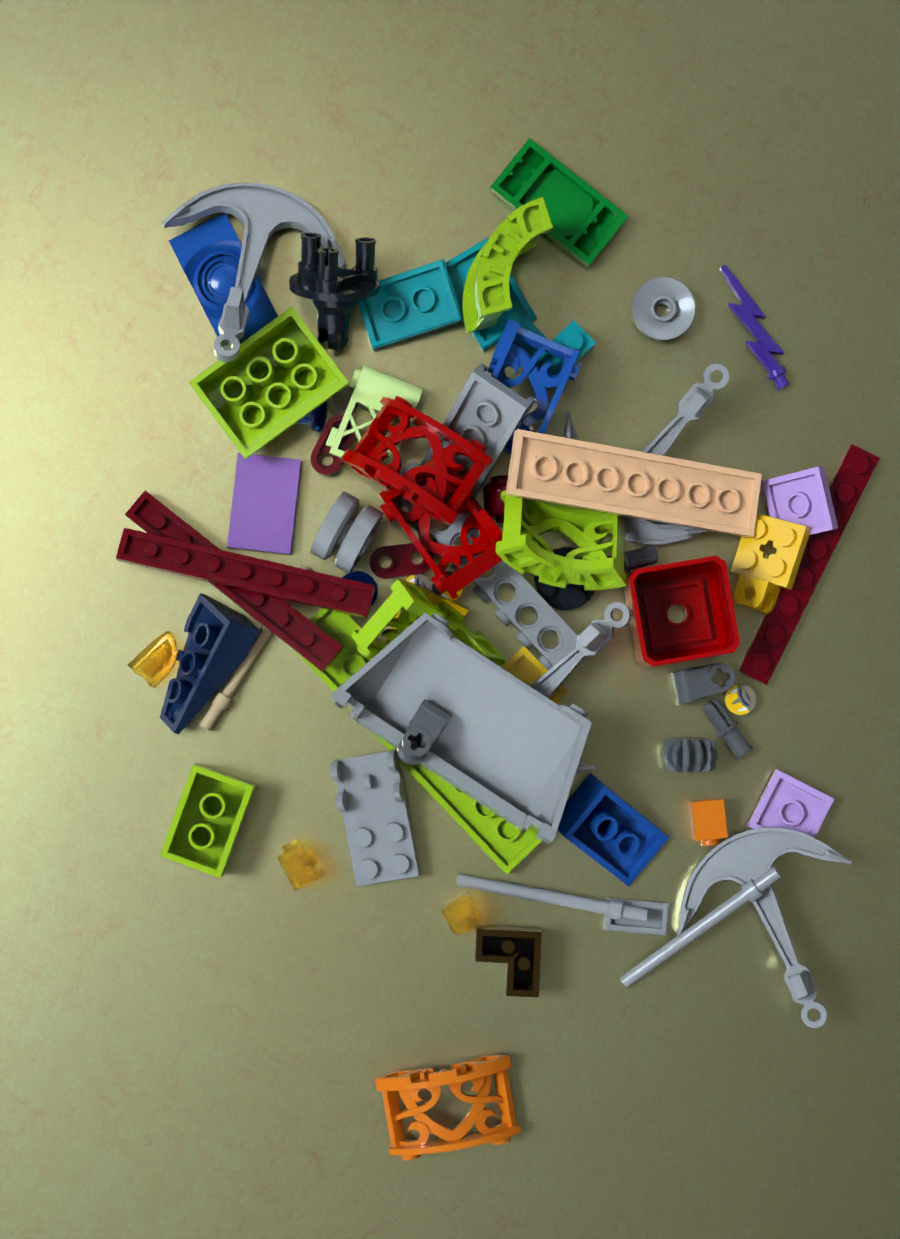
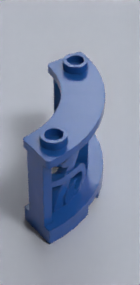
(512, 354)

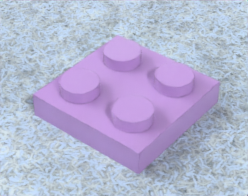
(802, 499)
(790, 806)

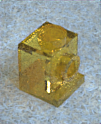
(299, 864)
(462, 914)

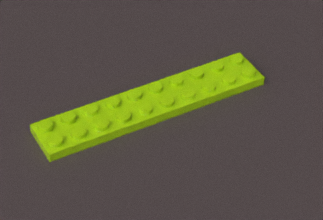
(496, 836)

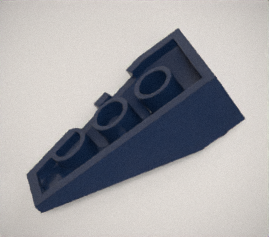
(212, 652)

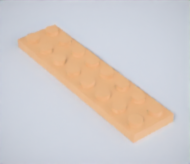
(633, 483)

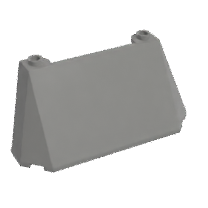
(503, 736)

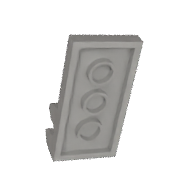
(488, 415)
(376, 817)

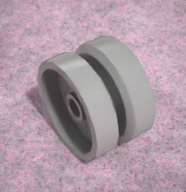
(344, 531)

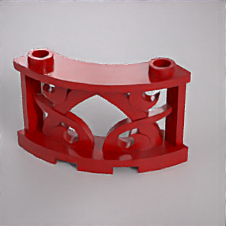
(371, 451)
(479, 519)

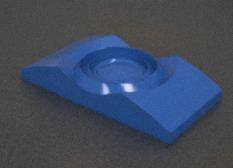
(211, 262)

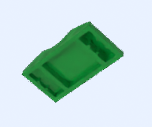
(579, 214)

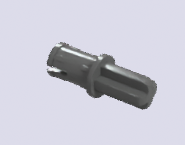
(639, 558)
(726, 728)

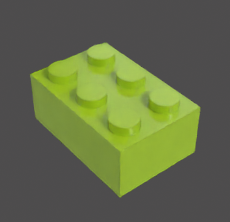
(208, 820)

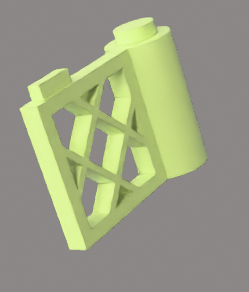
(368, 391)

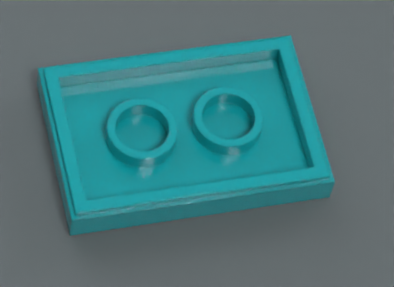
(410, 305)
(520, 311)

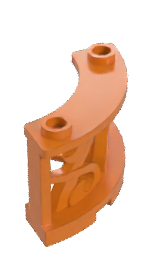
(477, 1071)

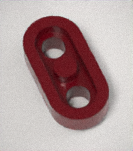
(321, 449)
(401, 561)

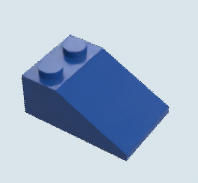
(610, 830)

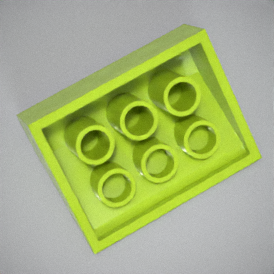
(270, 384)

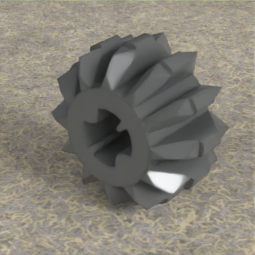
(689, 754)

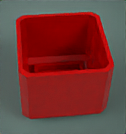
(705, 595)

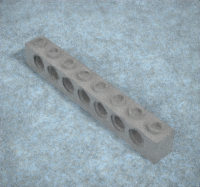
(524, 597)

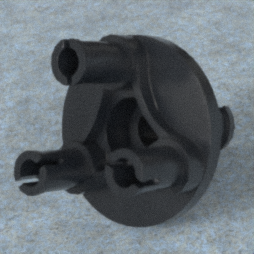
(334, 288)

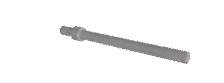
(750, 891)
(614, 908)

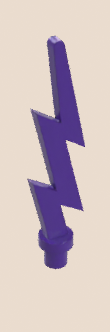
(765, 344)

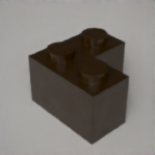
(518, 949)

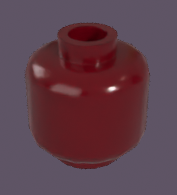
(492, 497)

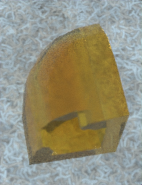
(156, 659)

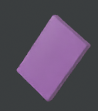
(264, 504)

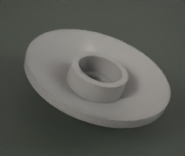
(667, 293)

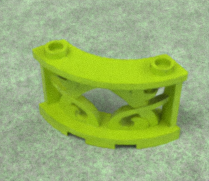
(487, 281)
(584, 527)
(414, 603)

